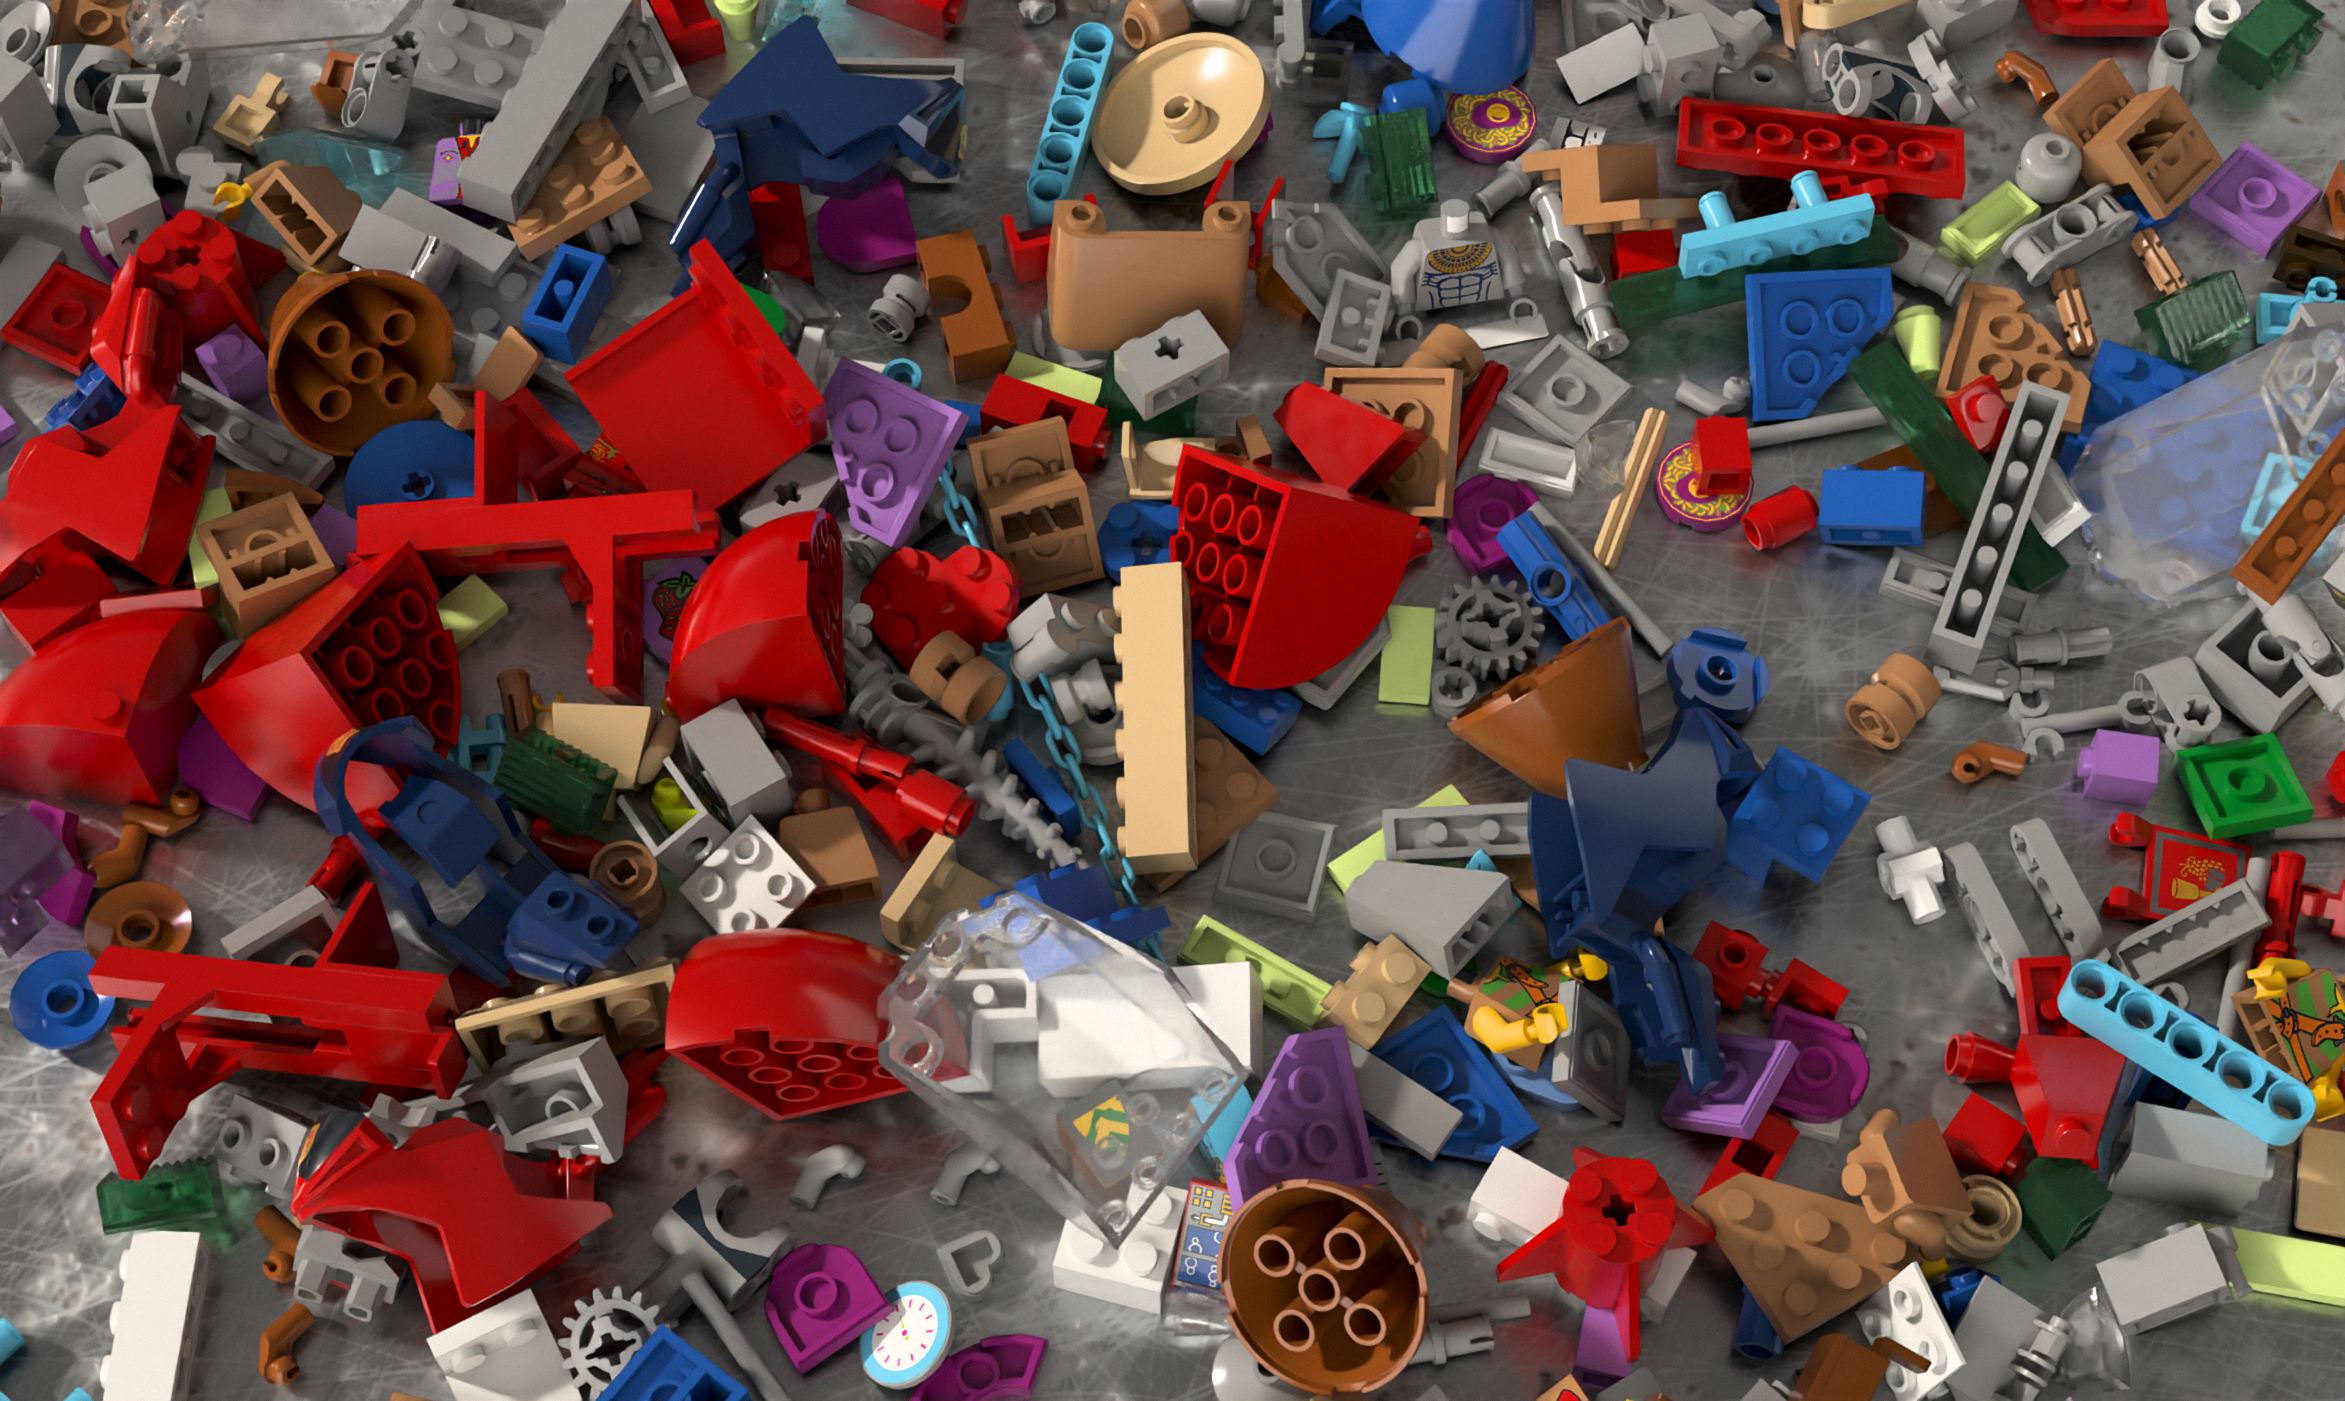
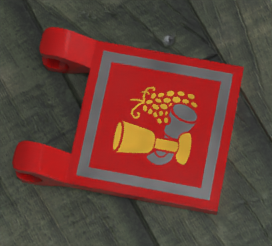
(2177, 869)

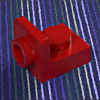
(1805, 989)

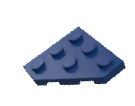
(1807, 333)
(1452, 1066)

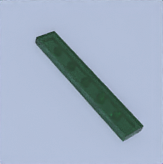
(1667, 294)
(1945, 453)

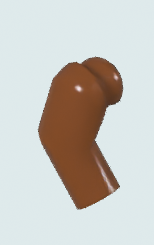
(1984, 758)
(163, 822)
(121, 863)
(276, 1345)

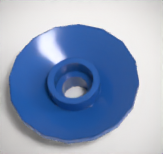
(43, 992)

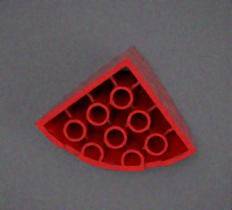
(1282, 567)
(765, 624)
(337, 662)
(106, 708)
(784, 1018)

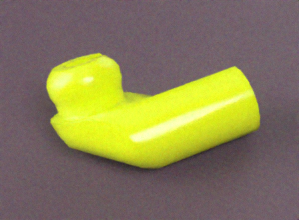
(671, 804)

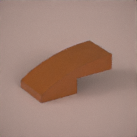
(252, 487)

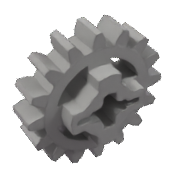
(1484, 632)
(611, 1324)

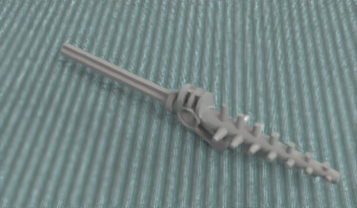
(902, 713)

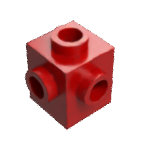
(1734, 962)

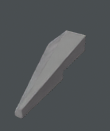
(553, 1102)

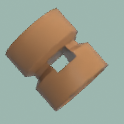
(1449, 348)
(952, 673)
(1897, 698)
(634, 876)

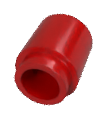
(1780, 518)
(935, 803)

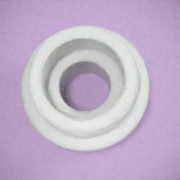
(2218, 17)

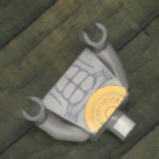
(1455, 264)

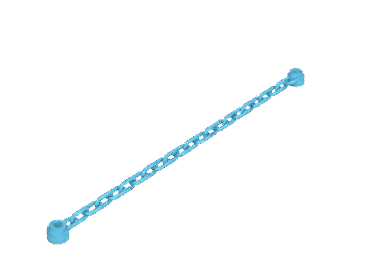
(908, 371)

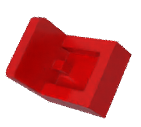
(1980, 412)

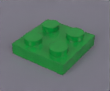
(2242, 786)

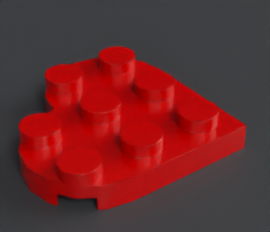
(2099, 17)
(922, 595)

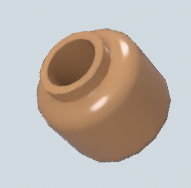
(1154, 22)

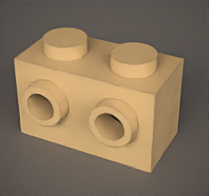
(1375, 991)

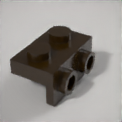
(2311, 255)

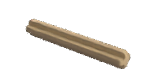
(1637, 473)

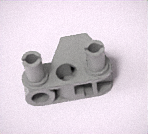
(160, 110)

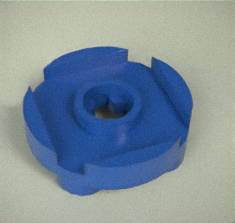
(1131, 524)
(1695, 686)

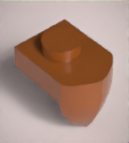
(335, 82)

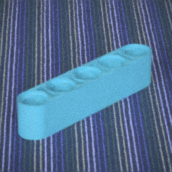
(1070, 121)
(2197, 1077)

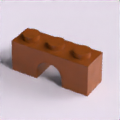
(956, 272)

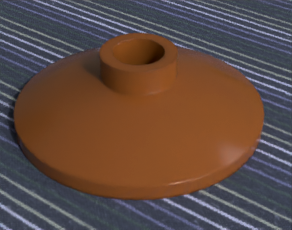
(136, 910)

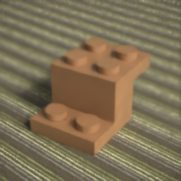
(2134, 137)
(1610, 188)
(1036, 505)
(264, 561)

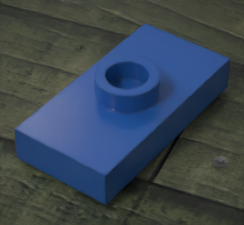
(1045, 786)

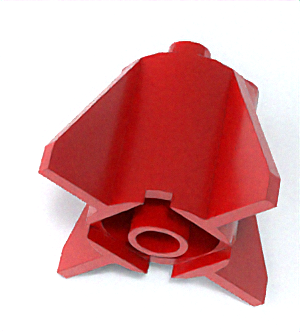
(210, 276)
(1610, 1237)

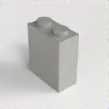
(2188, 1160)

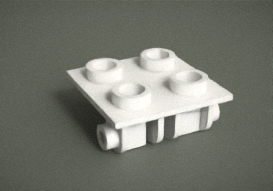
(748, 882)
(1912, 1317)

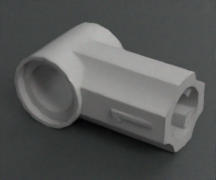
(2174, 61)

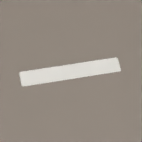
(1485, 335)

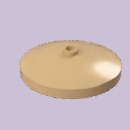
(1181, 113)

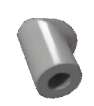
(1714, 402)
(823, 1165)
(955, 1171)

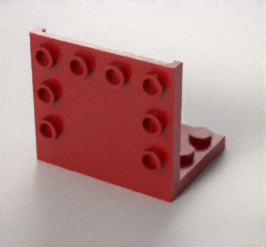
(702, 392)

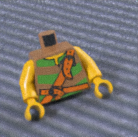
(1518, 1005)
(2299, 1025)

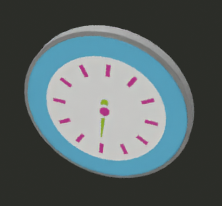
(911, 1339)

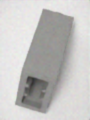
(1430, 909)

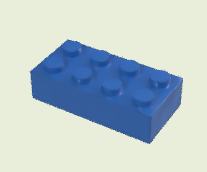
(1249, 715)

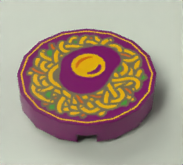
(1491, 125)
(1678, 498)

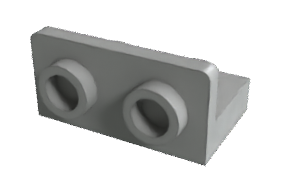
(1354, 321)

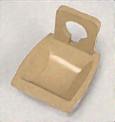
(1154, 465)

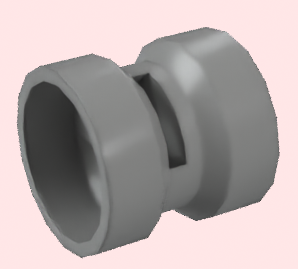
(622, 229)
(896, 311)
(1082, 691)

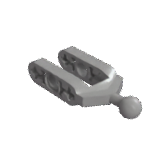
(2054, 887)

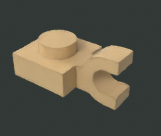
(252, 116)

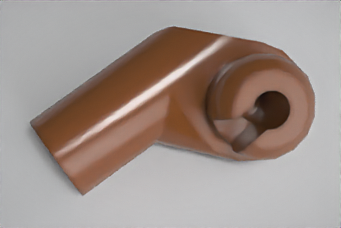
(2032, 73)
(284, 1243)

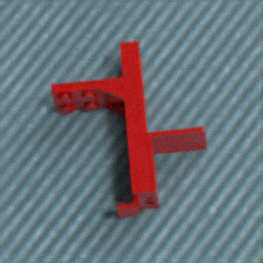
(599, 534)
(367, 1017)

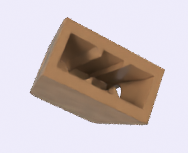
(831, 852)

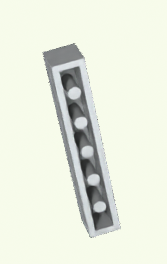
(545, 105)
(1997, 527)

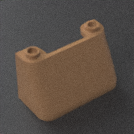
(1133, 282)

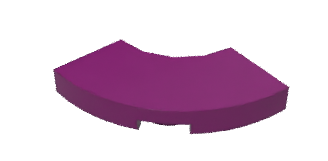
(70, 894)
(987, 1370)

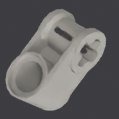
(374, 98)
(2178, 703)

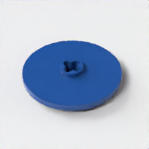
(409, 454)

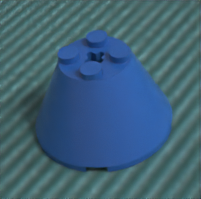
(1457, 43)

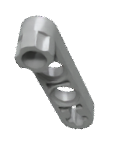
(1738, 36)

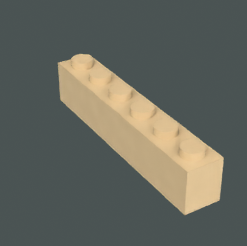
(1156, 719)

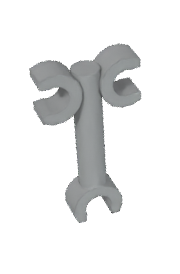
(2045, 729)

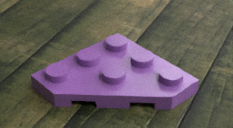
(887, 448)
(1303, 1121)

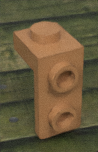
(502, 375)

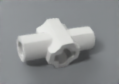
(1910, 870)

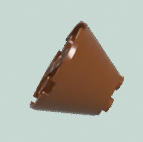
(356, 356)
(1563, 710)
(1326, 1283)

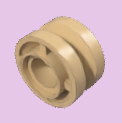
(2000, 1213)

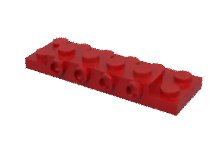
(1790, 141)

